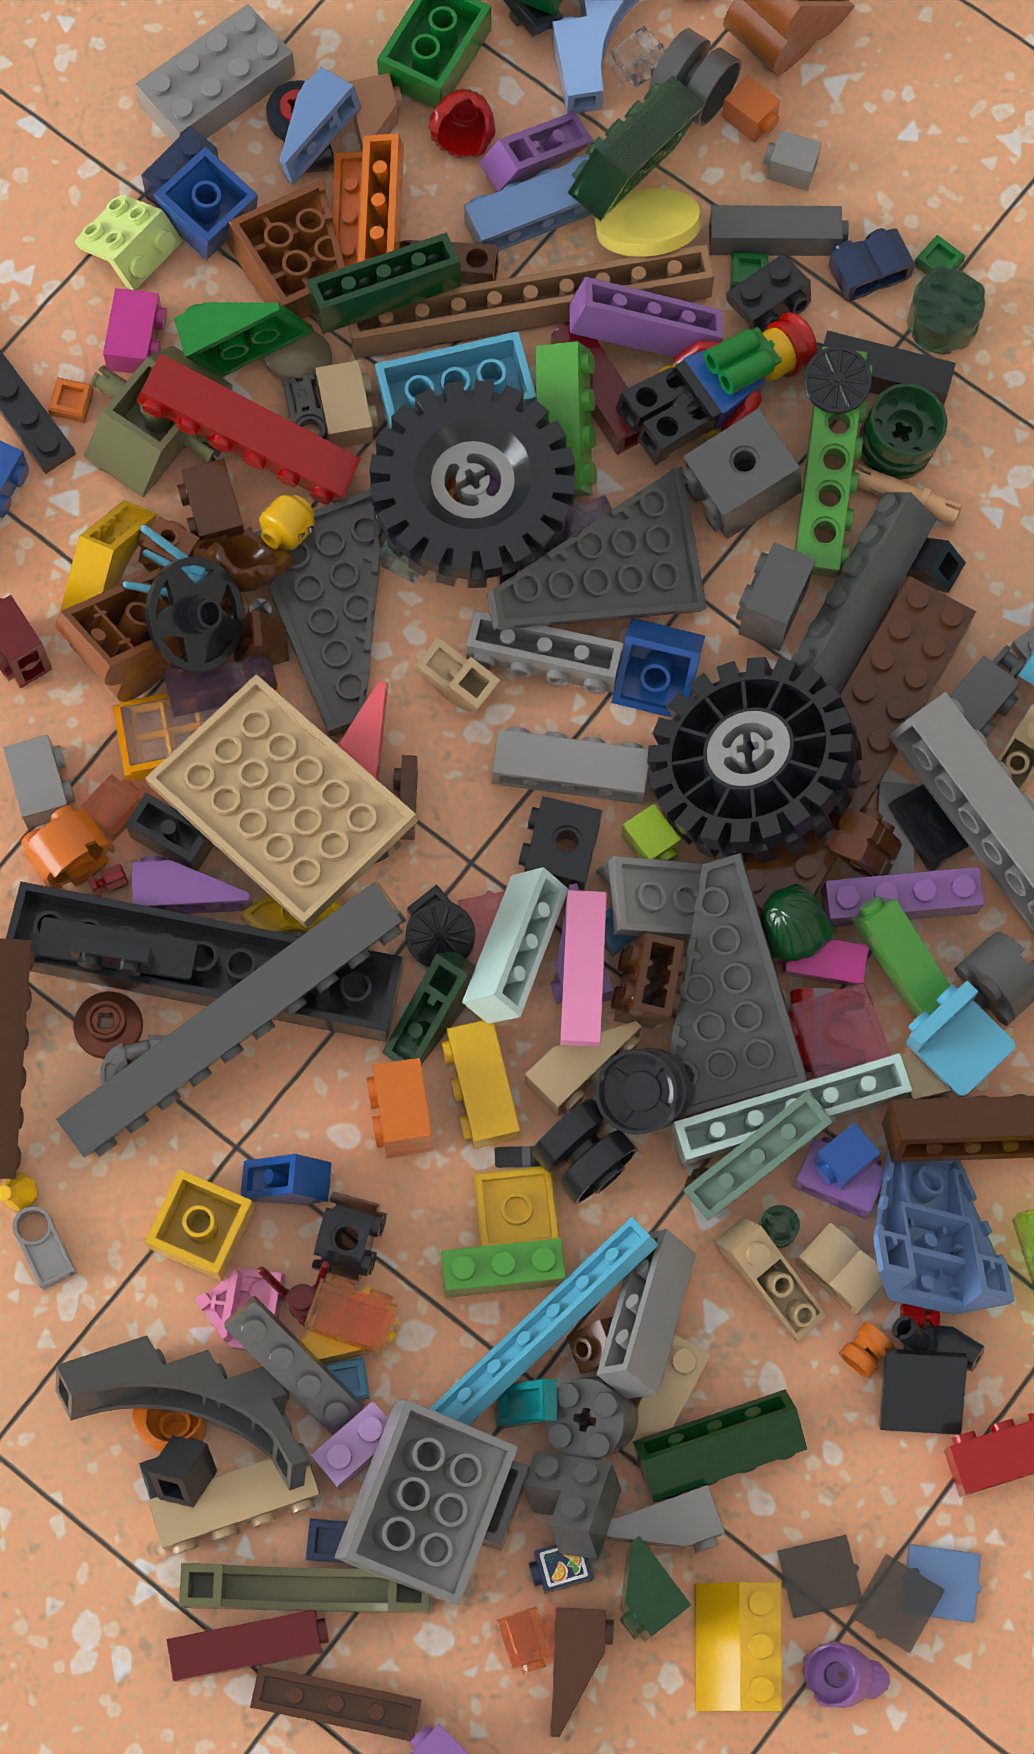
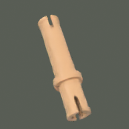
(879, 483)

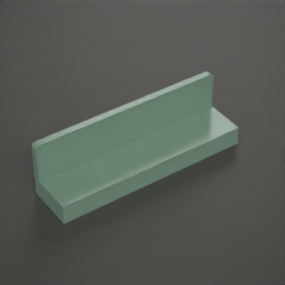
(758, 1155)

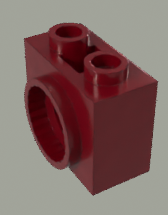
(20, 647)

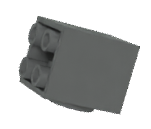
(741, 474)

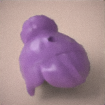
(863, 1676)

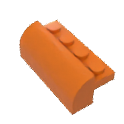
(368, 198)

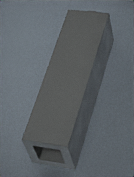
(776, 230)

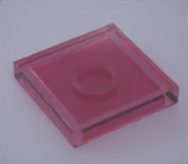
(840, 1030)

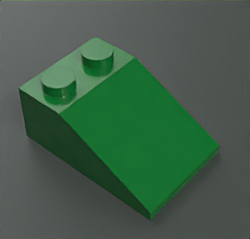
(235, 334)

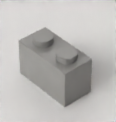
(37, 779)

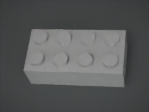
(216, 76)

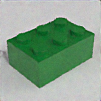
(434, 47)

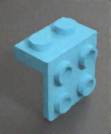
(959, 1040)

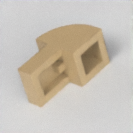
(460, 679)

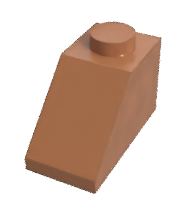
(378, 106)

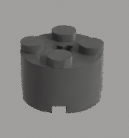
(999, 976)
(573, 1430)

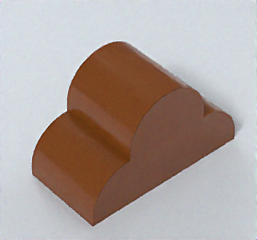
(783, 29)
(114, 638)

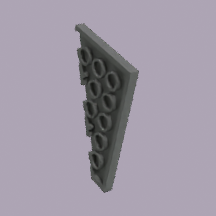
(619, 567)

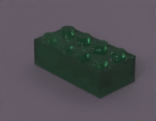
(634, 147)

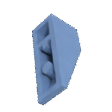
(318, 116)

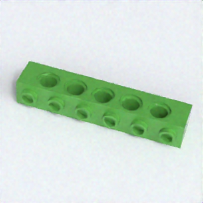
(822, 479)

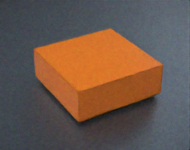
(71, 400)

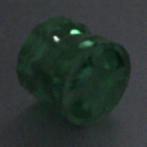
(783, 1220)

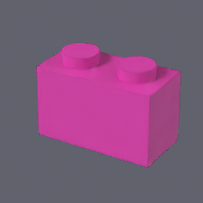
(133, 329)

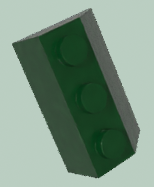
(648, 1593)

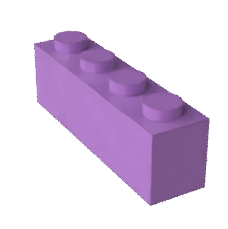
(641, 318)
(918, 894)

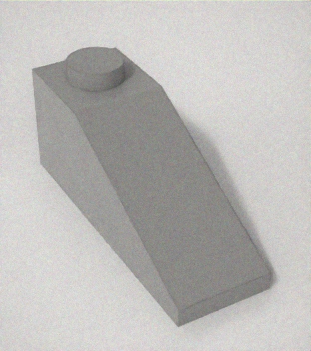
(673, 1523)

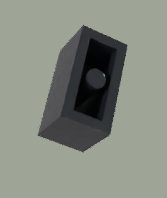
(168, 833)

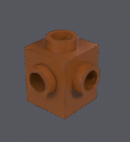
(172, 532)

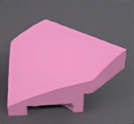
(234, 1293)

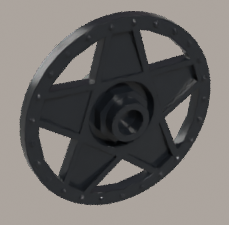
(194, 614)

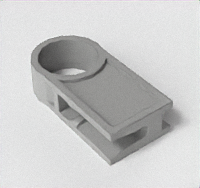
(47, 1255)

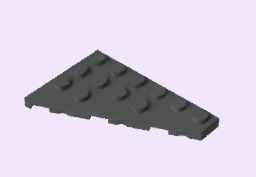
(331, 606)
(731, 1008)

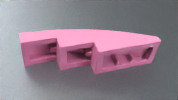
(583, 968)

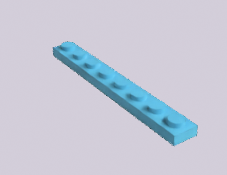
(546, 1323)

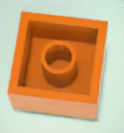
(403, 1108)

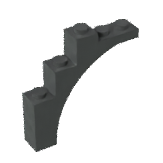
(138, 1377)

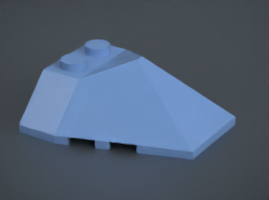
(933, 1242)

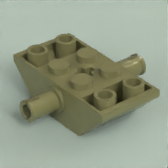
(134, 443)

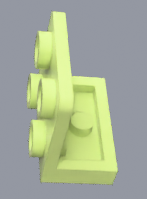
(131, 238)

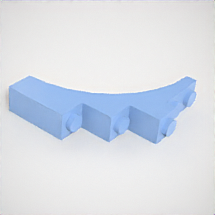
(580, 51)

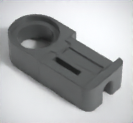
(304, 403)

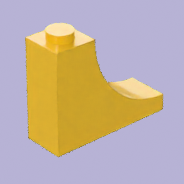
(105, 552)

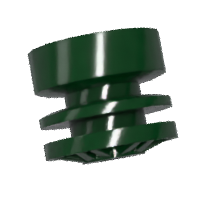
(910, 416)

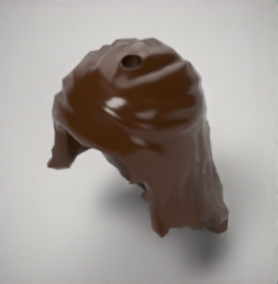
(245, 558)

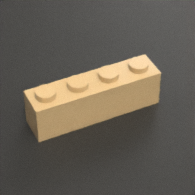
(230, 1501)

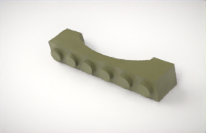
(295, 1590)

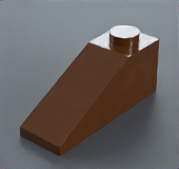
(577, 1652)

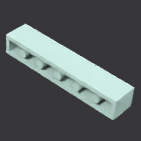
(838, 1093)

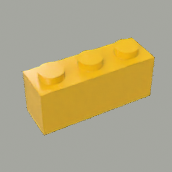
(481, 1084)

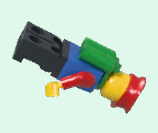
(713, 384)

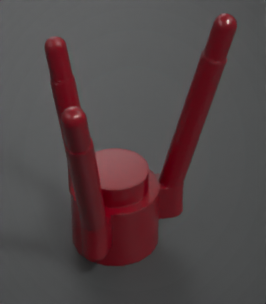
(300, 1296)

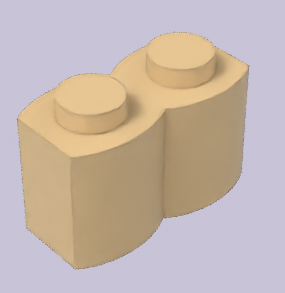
(841, 1267)

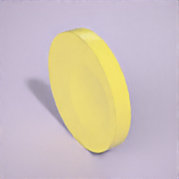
(650, 223)

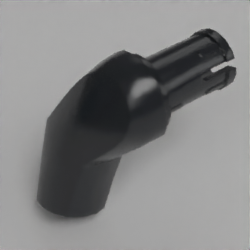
(937, 1339)

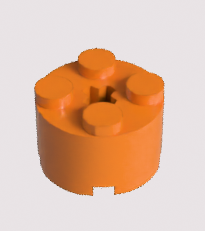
(67, 848)

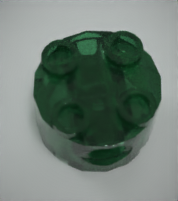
(946, 310)

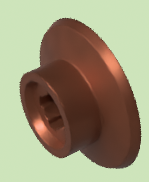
(126, 1028)

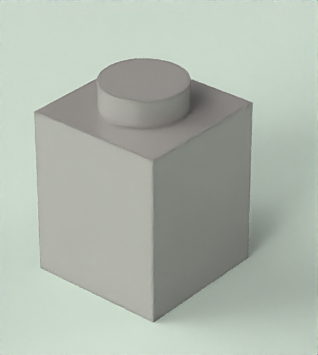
(792, 160)

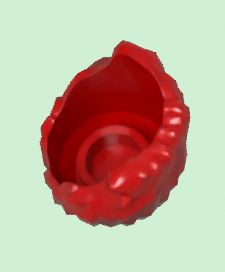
(462, 124)

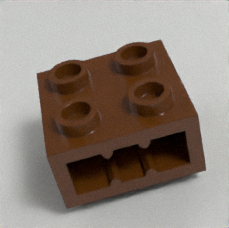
(649, 980)

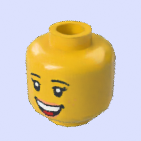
(287, 522)

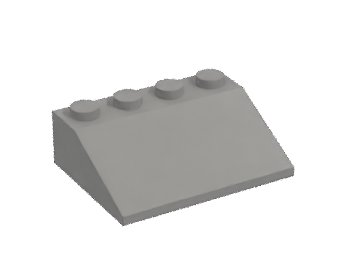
(426, 1501)

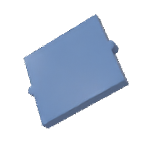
(955, 1573)

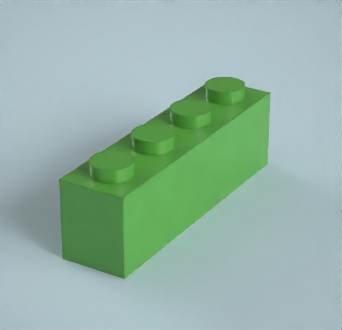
(565, 391)

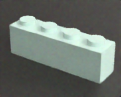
(515, 946)

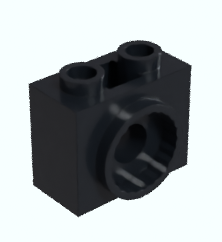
(560, 821)

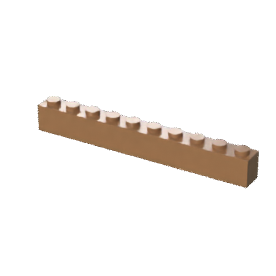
(526, 301)

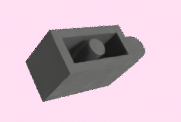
(989, 690)

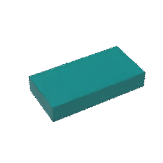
(528, 1403)

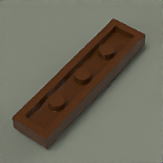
(336, 1703)

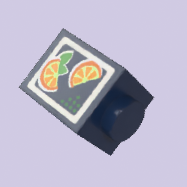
(558, 1570)

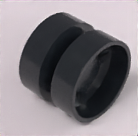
(643, 1090)
(591, 1159)

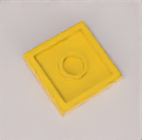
(516, 1206)

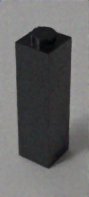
(897, 366)

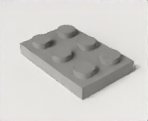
(653, 896)

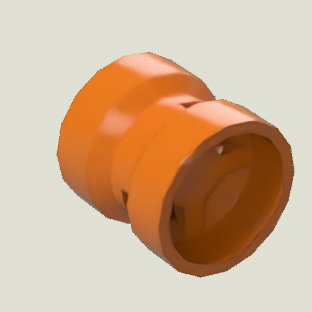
(866, 1350)

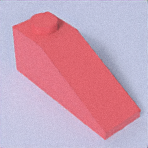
(365, 734)

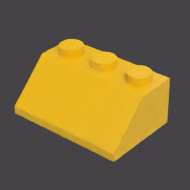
(738, 1647)

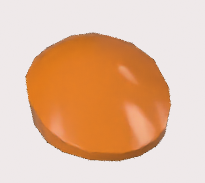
(159, 1425)

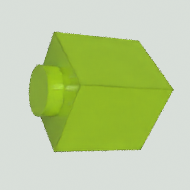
(651, 835)

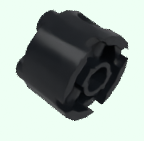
(368, 1223)

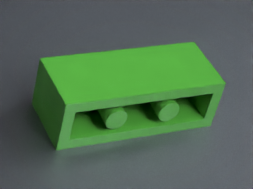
(503, 1267)

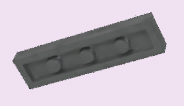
(293, 1365)

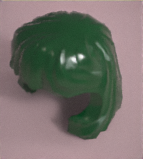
(795, 924)

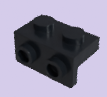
(770, 293)

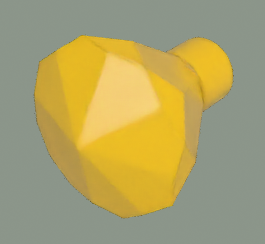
(19, 1192)

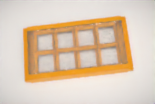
(151, 732)

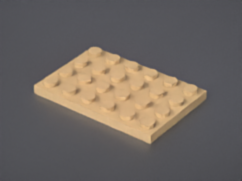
(281, 800)

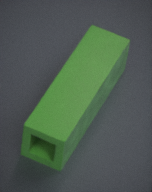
(901, 954)

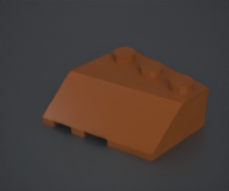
(287, 245)

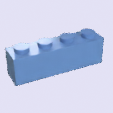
(525, 208)

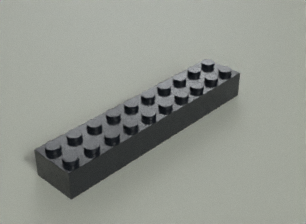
(227, 952)

